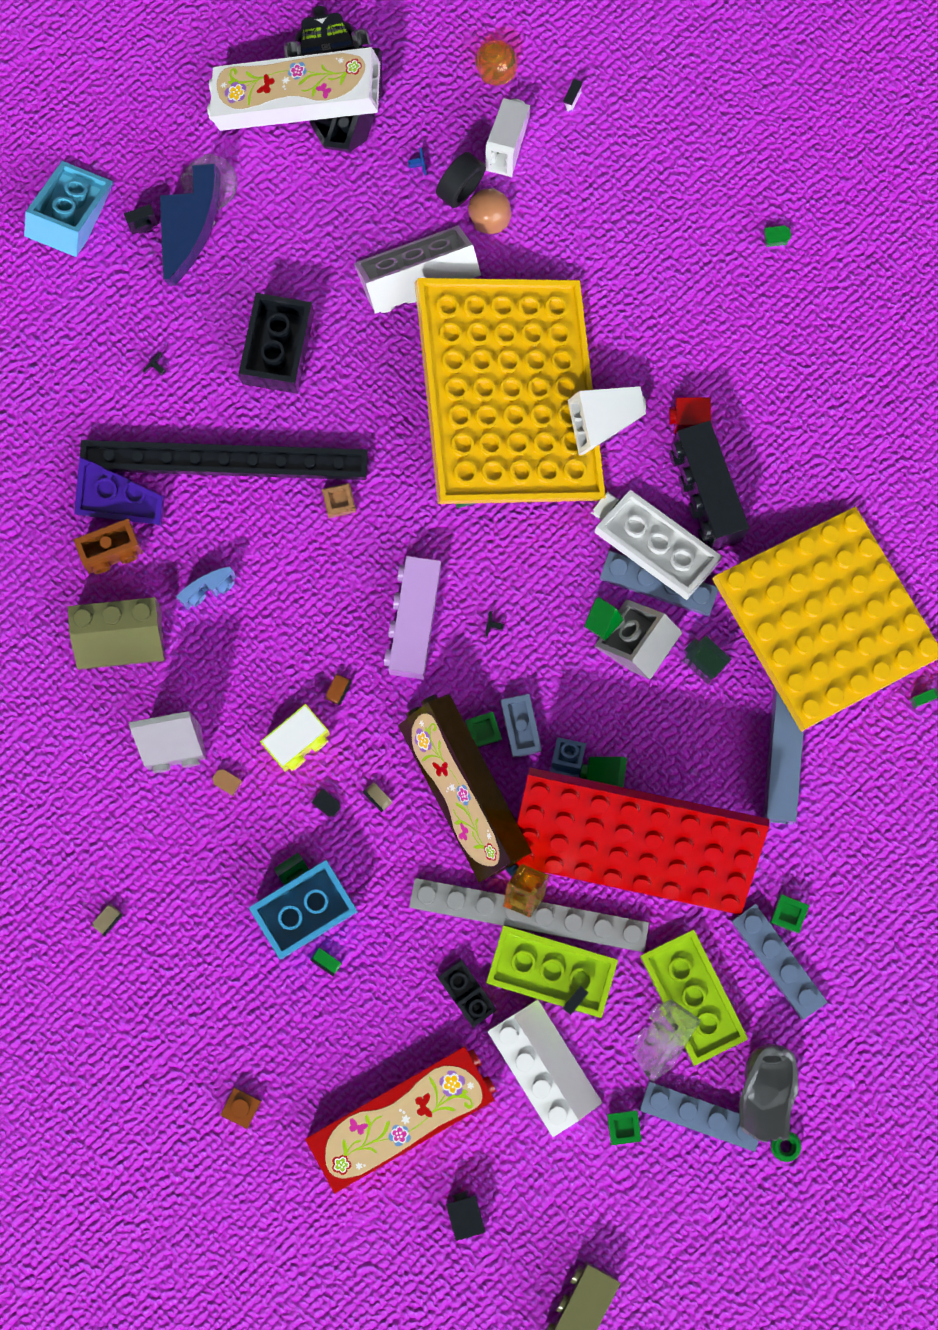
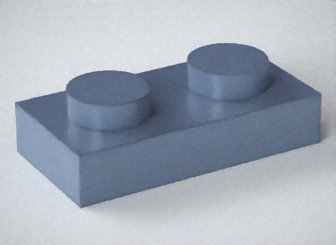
(521, 726)

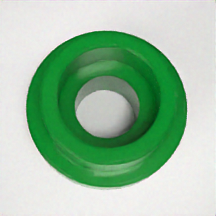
(790, 1155)

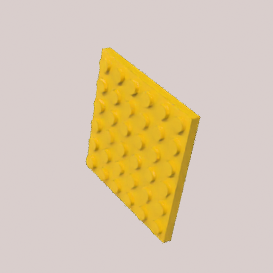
(827, 618)

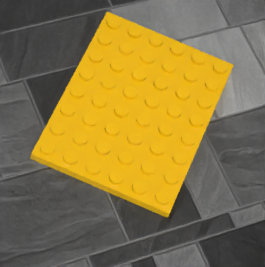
(499, 386)

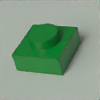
(484, 729)
(789, 914)
(624, 1127)

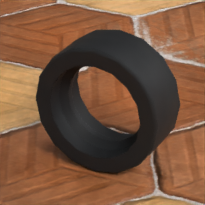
(460, 179)

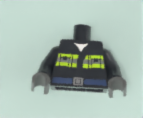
(325, 34)

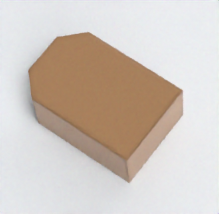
(226, 782)

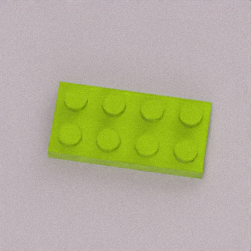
(551, 970)
(687, 977)

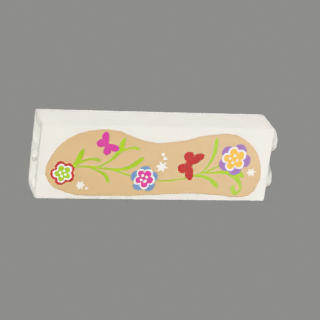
(295, 89)

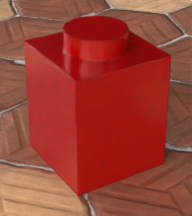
(689, 412)

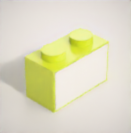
(296, 738)

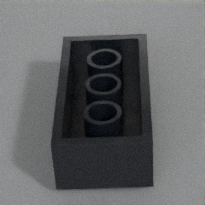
(708, 486)

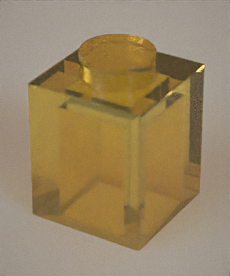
(525, 890)

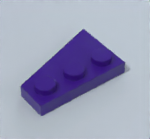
(113, 496)

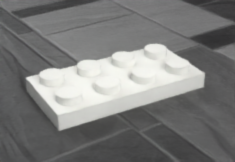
(658, 544)

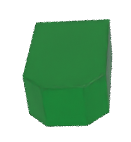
(776, 236)
(924, 698)

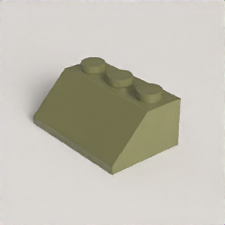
(116, 633)

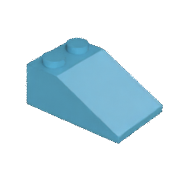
(67, 208)

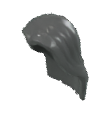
(769, 1093)

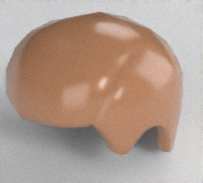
(489, 211)

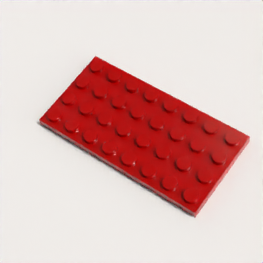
(640, 841)

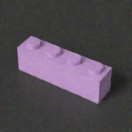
(414, 617)

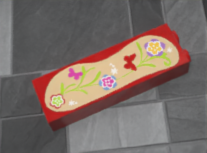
(401, 1118)

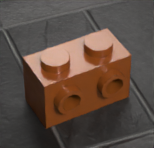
(108, 546)

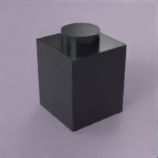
(465, 1215)

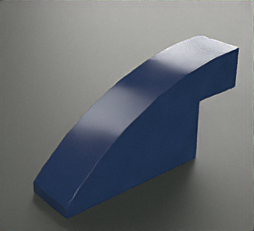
(188, 222)

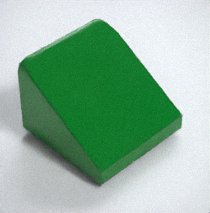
(603, 619)
(291, 868)

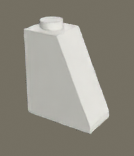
(507, 137)
(603, 413)

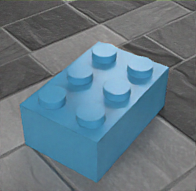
(303, 909)

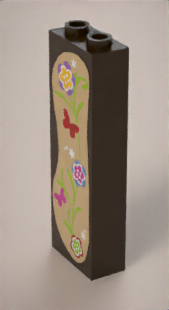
(464, 787)

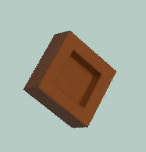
(240, 1108)

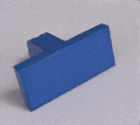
(418, 162)

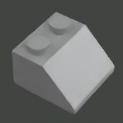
(640, 639)

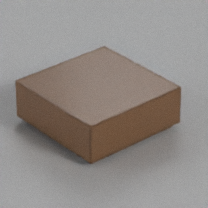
(339, 500)

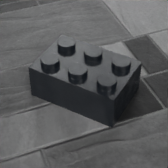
(276, 343)

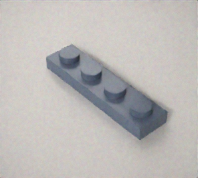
(629, 575)
(779, 962)
(696, 1115)

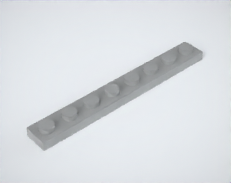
(546, 919)

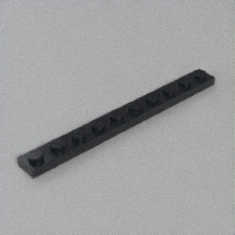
(227, 459)

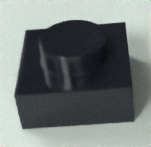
(141, 219)

